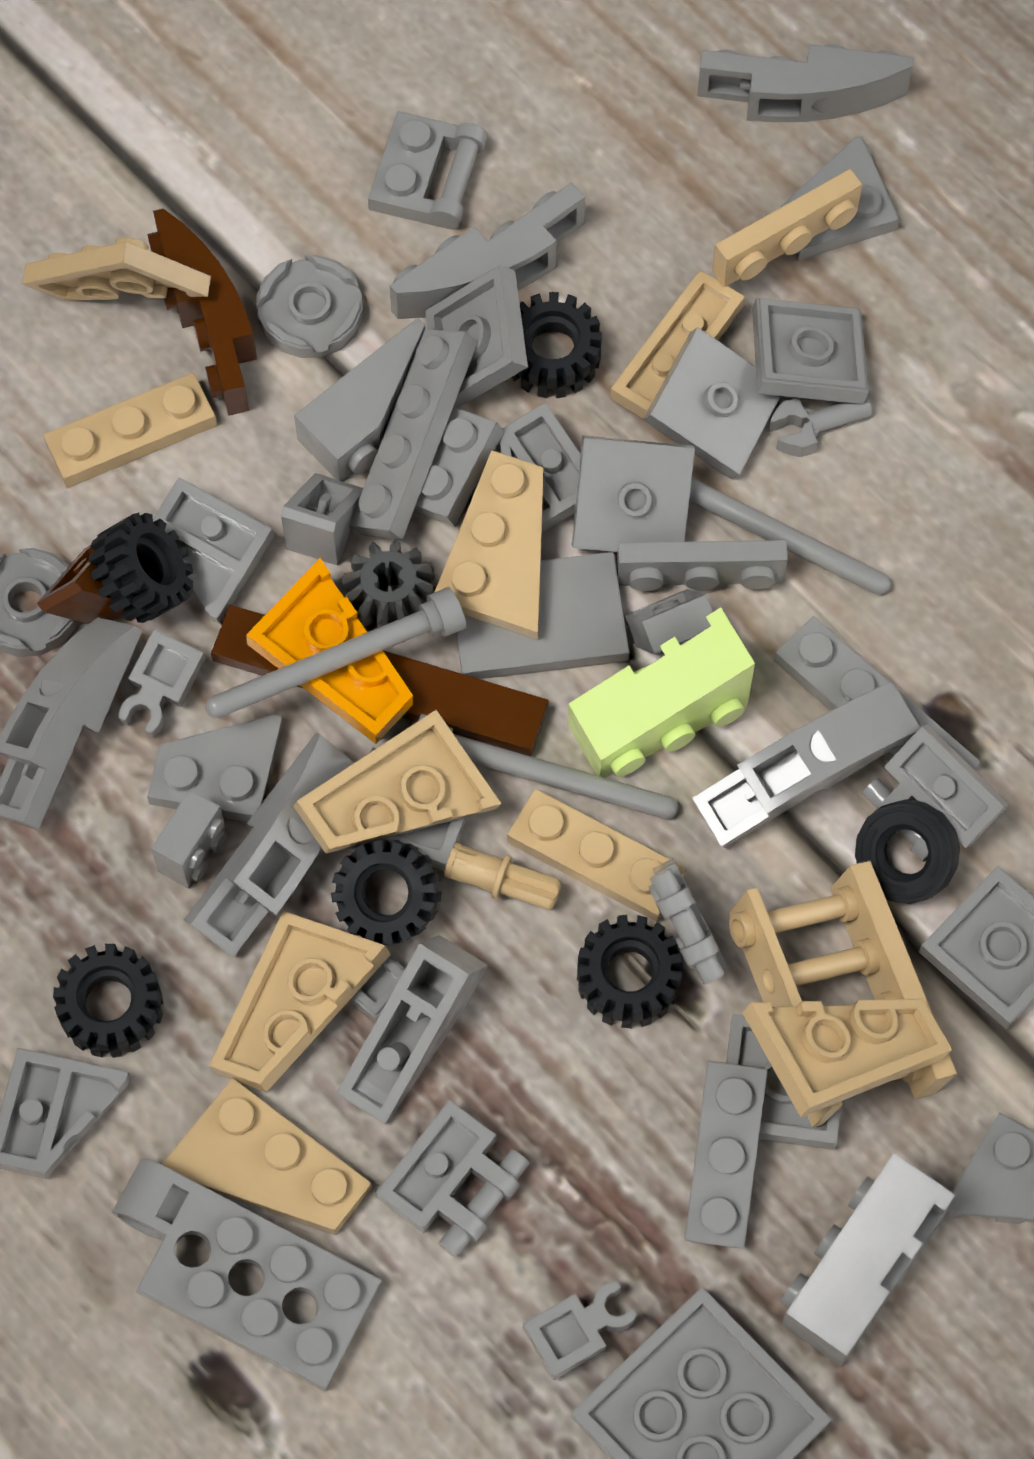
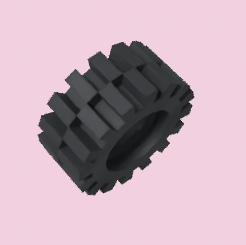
(571, 321)
(141, 567)
(352, 900)
(636, 938)
(116, 1033)

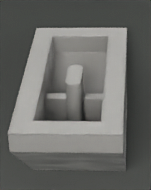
(319, 518)

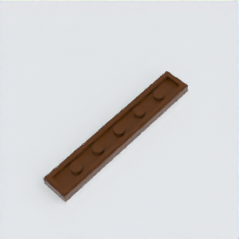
(464, 702)

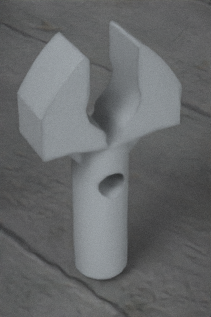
(812, 423)

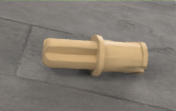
(501, 877)

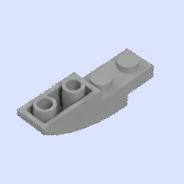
(825, 87)
(522, 245)
(61, 701)
(805, 762)
(271, 856)

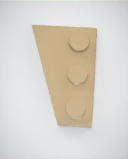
(113, 268)
(499, 547)
(397, 789)
(292, 997)
(844, 1049)
(267, 1161)

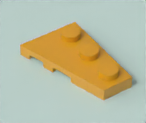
(317, 618)

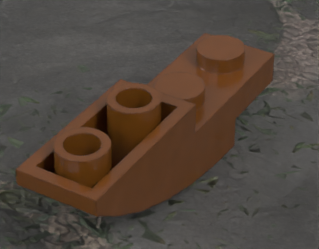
(217, 319)

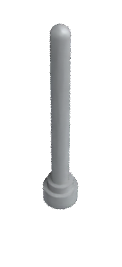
(796, 541)
(438, 615)
(568, 778)

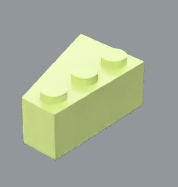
(665, 701)

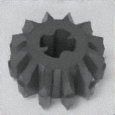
(386, 569)

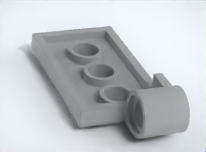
(174, 1206)

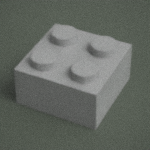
(675, 616)
(189, 839)

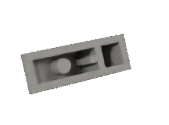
(352, 415)
(411, 1026)

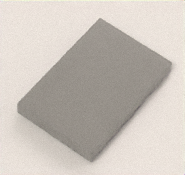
(577, 624)

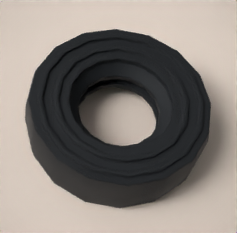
(939, 839)

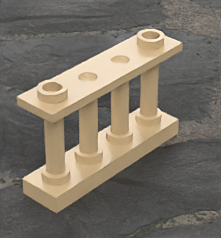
(875, 953)

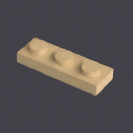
(787, 229)
(700, 305)
(130, 430)
(588, 852)

